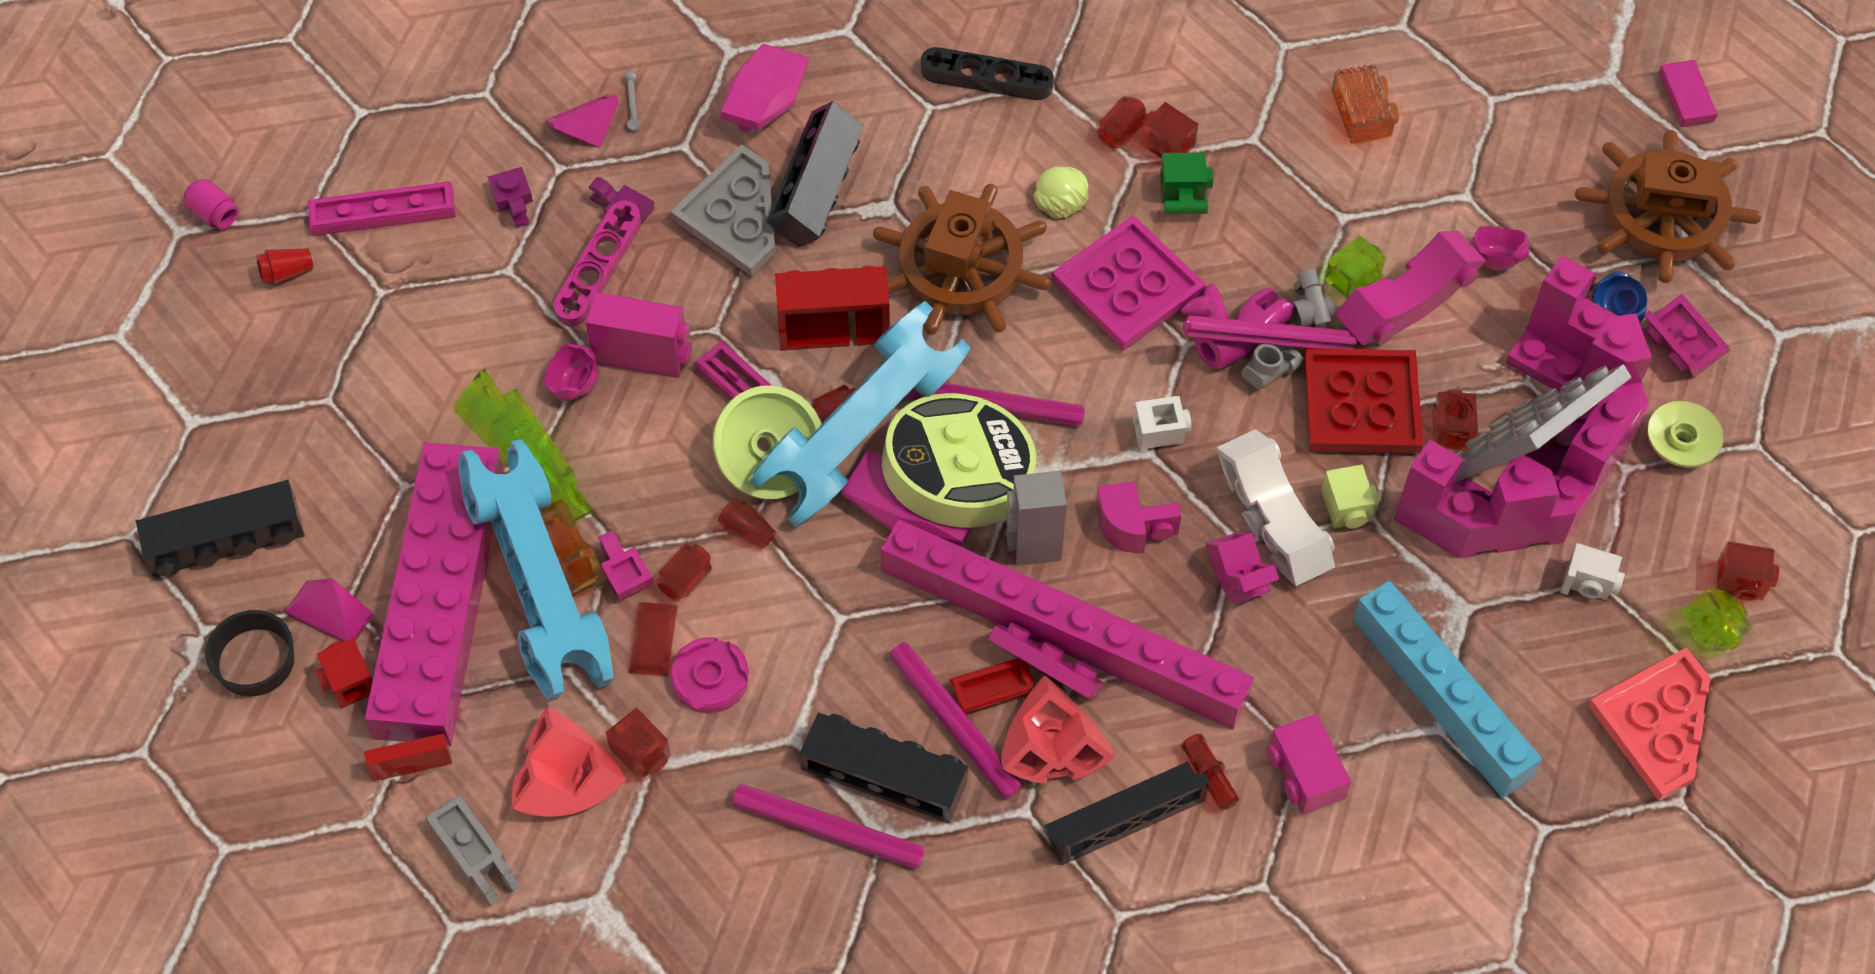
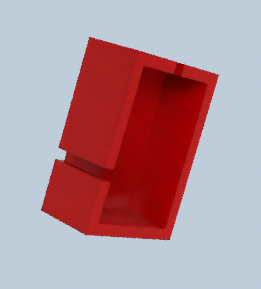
(816, 304)

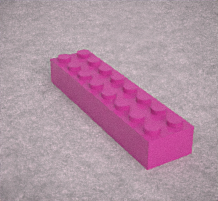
(431, 604)

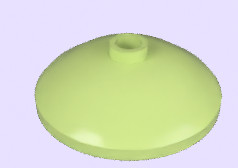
(753, 415)

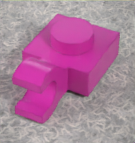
(623, 570)

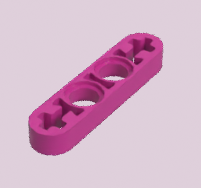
(594, 261)

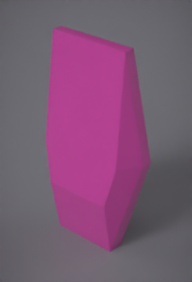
(763, 87)
(871, 494)

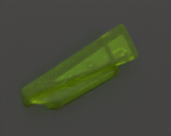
(508, 419)

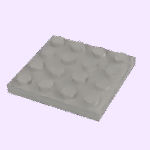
(1538, 421)

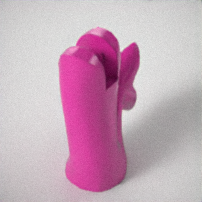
(1259, 308)

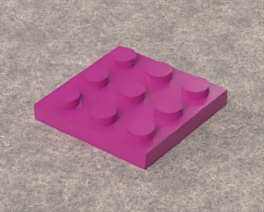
(1128, 282)

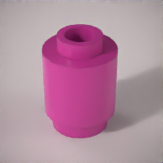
(210, 204)

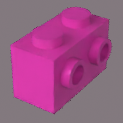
(1308, 764)

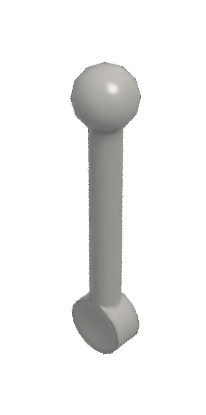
(633, 124)

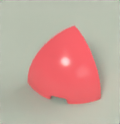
(1053, 738)
(563, 769)

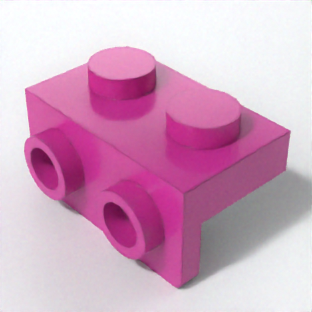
(1687, 335)

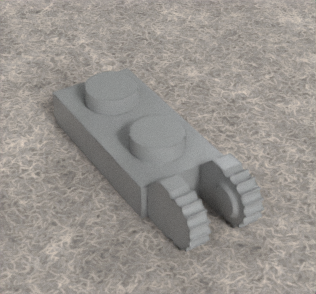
(470, 846)

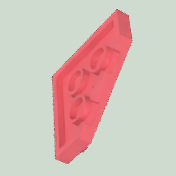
(1658, 720)

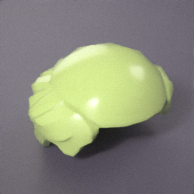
(1061, 191)

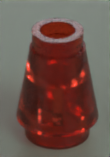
(746, 523)

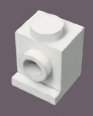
(1160, 422)
(1593, 573)

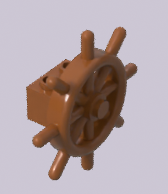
(1671, 191)
(959, 252)

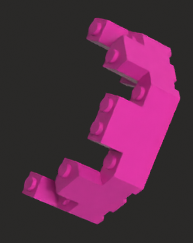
(1551, 488)

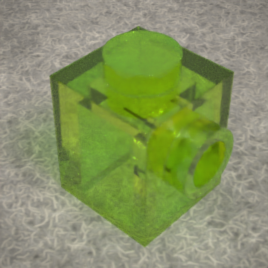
(1355, 266)

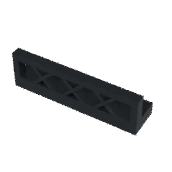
(1126, 812)

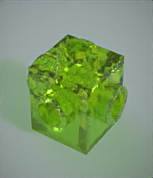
(1717, 620)

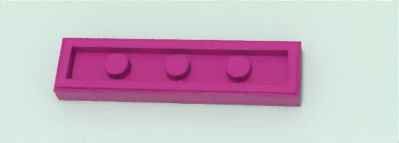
(381, 208)

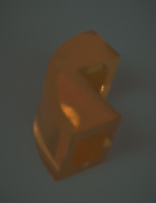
(574, 553)

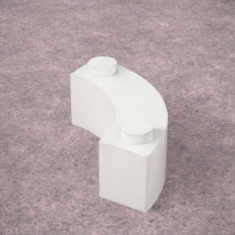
(1273, 509)

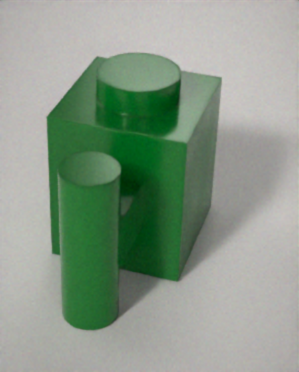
(1185, 183)

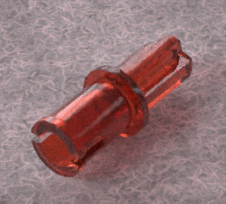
(1205, 761)

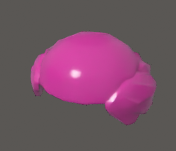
(1501, 246)
(571, 372)

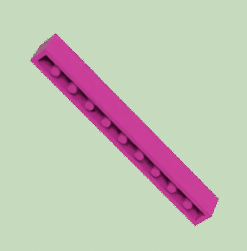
(1067, 623)

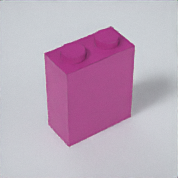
(638, 334)

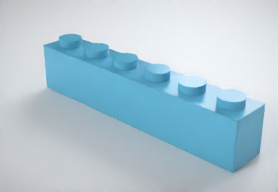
(1447, 689)

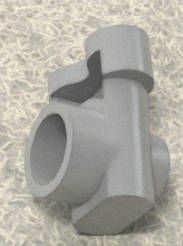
(1312, 307)
(1270, 363)

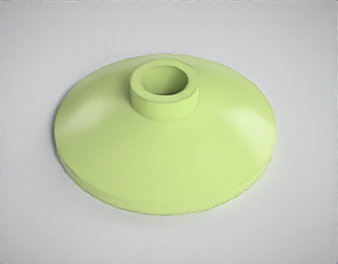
(1690, 423)

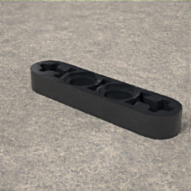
(985, 78)

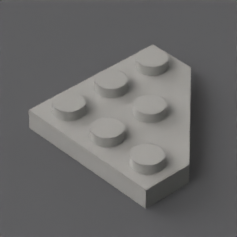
(732, 210)

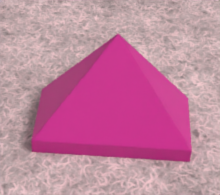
(587, 121)
(329, 609)

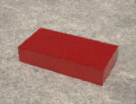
(408, 757)

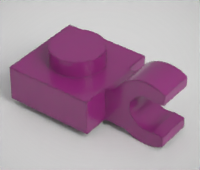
(512, 193)
(606, 196)

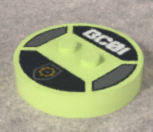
(956, 459)

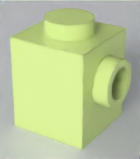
(1349, 496)

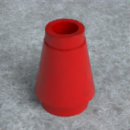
(282, 264)

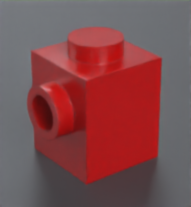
(344, 672)

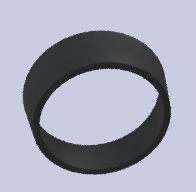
(241, 623)

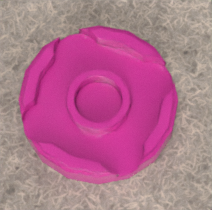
(709, 675)

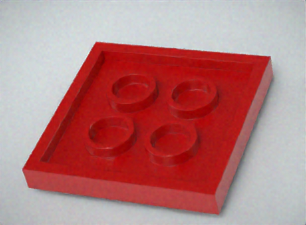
(1362, 400)

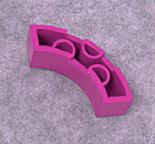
(1433, 276)

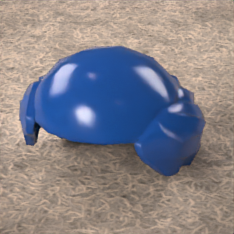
(1621, 295)

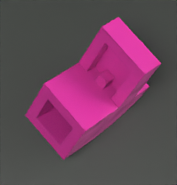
(1127, 523)
(1240, 566)

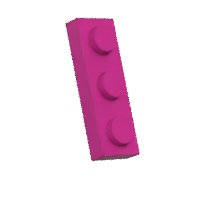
(1047, 659)

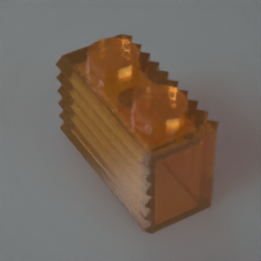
(1364, 103)

